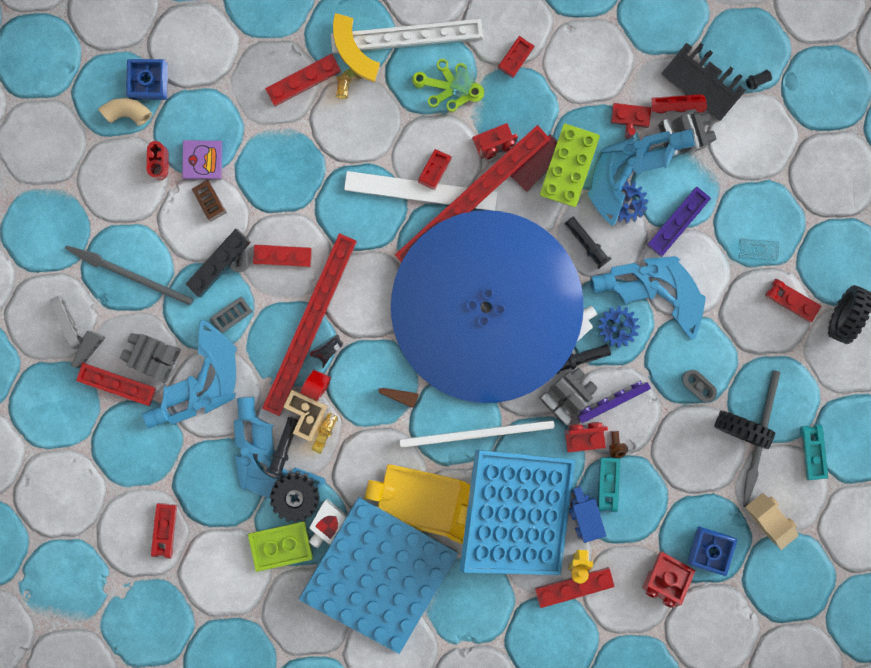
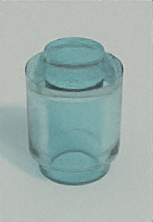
(462, 82)

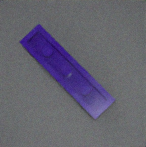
(678, 221)
(620, 397)

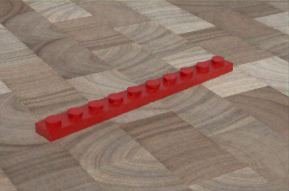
(487, 182)
(309, 324)

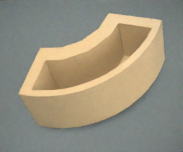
(772, 521)

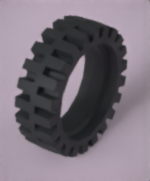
(850, 315)
(744, 429)

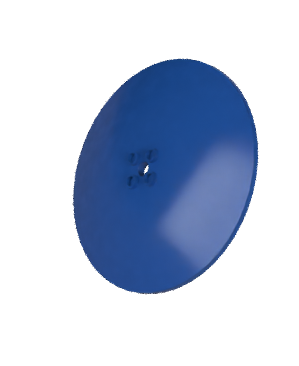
(531, 295)

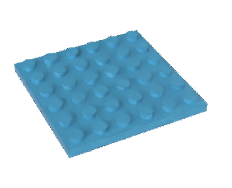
(517, 514)
(378, 575)

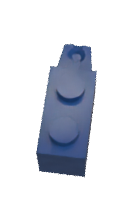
(587, 516)

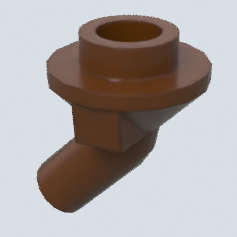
(617, 449)

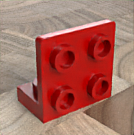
(494, 141)
(585, 438)

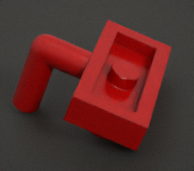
(630, 116)

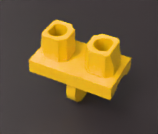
(580, 566)

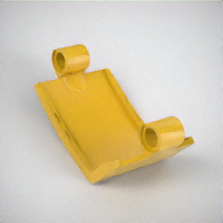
(423, 500)

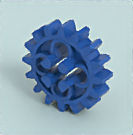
(635, 205)
(614, 317)

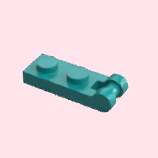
(814, 452)
(609, 483)

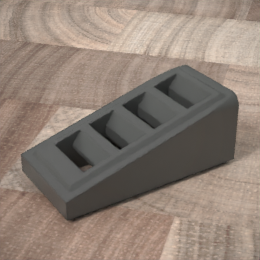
(226, 310)
(87, 347)

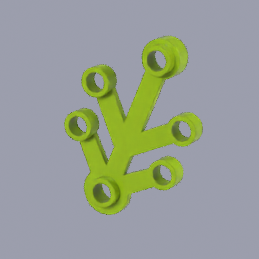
(446, 86)

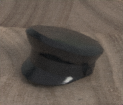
(327, 349)

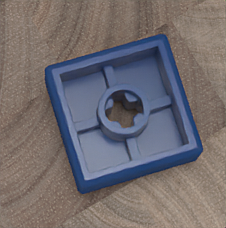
(136, 74)
(716, 562)

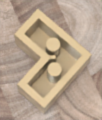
(310, 411)

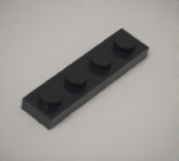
(218, 262)

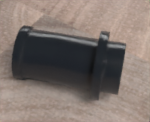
(758, 79)

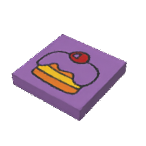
(202, 159)

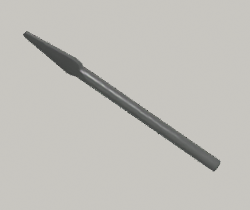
(96, 260)
(752, 472)

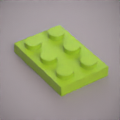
(280, 546)

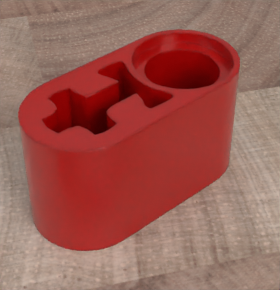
(152, 160)
(315, 385)

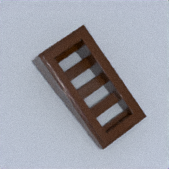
(216, 213)
(403, 397)

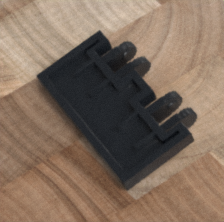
(696, 80)

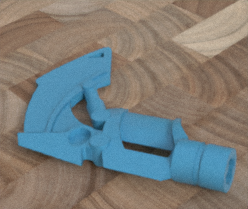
(607, 194)
(688, 302)
(221, 354)
(248, 470)

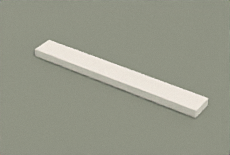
(416, 35)
(409, 190)
(477, 433)

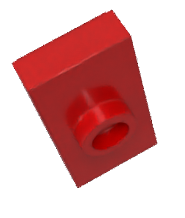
(516, 57)
(434, 169)

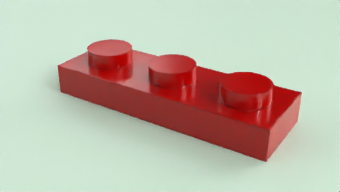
(282, 255)

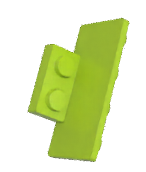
(569, 165)

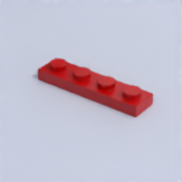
(303, 80)
(116, 384)
(568, 589)

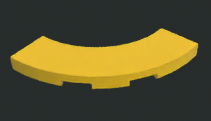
(349, 50)

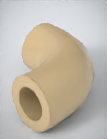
(125, 108)

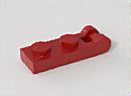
(679, 103)
(793, 301)
(164, 530)

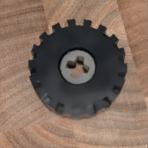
(292, 484)

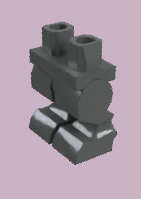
(690, 121)
(144, 356)
(571, 390)

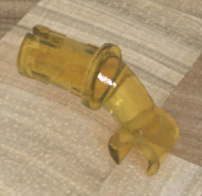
(343, 83)
(324, 432)

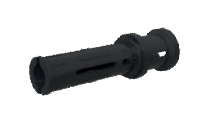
(593, 250)
(586, 356)
(280, 455)

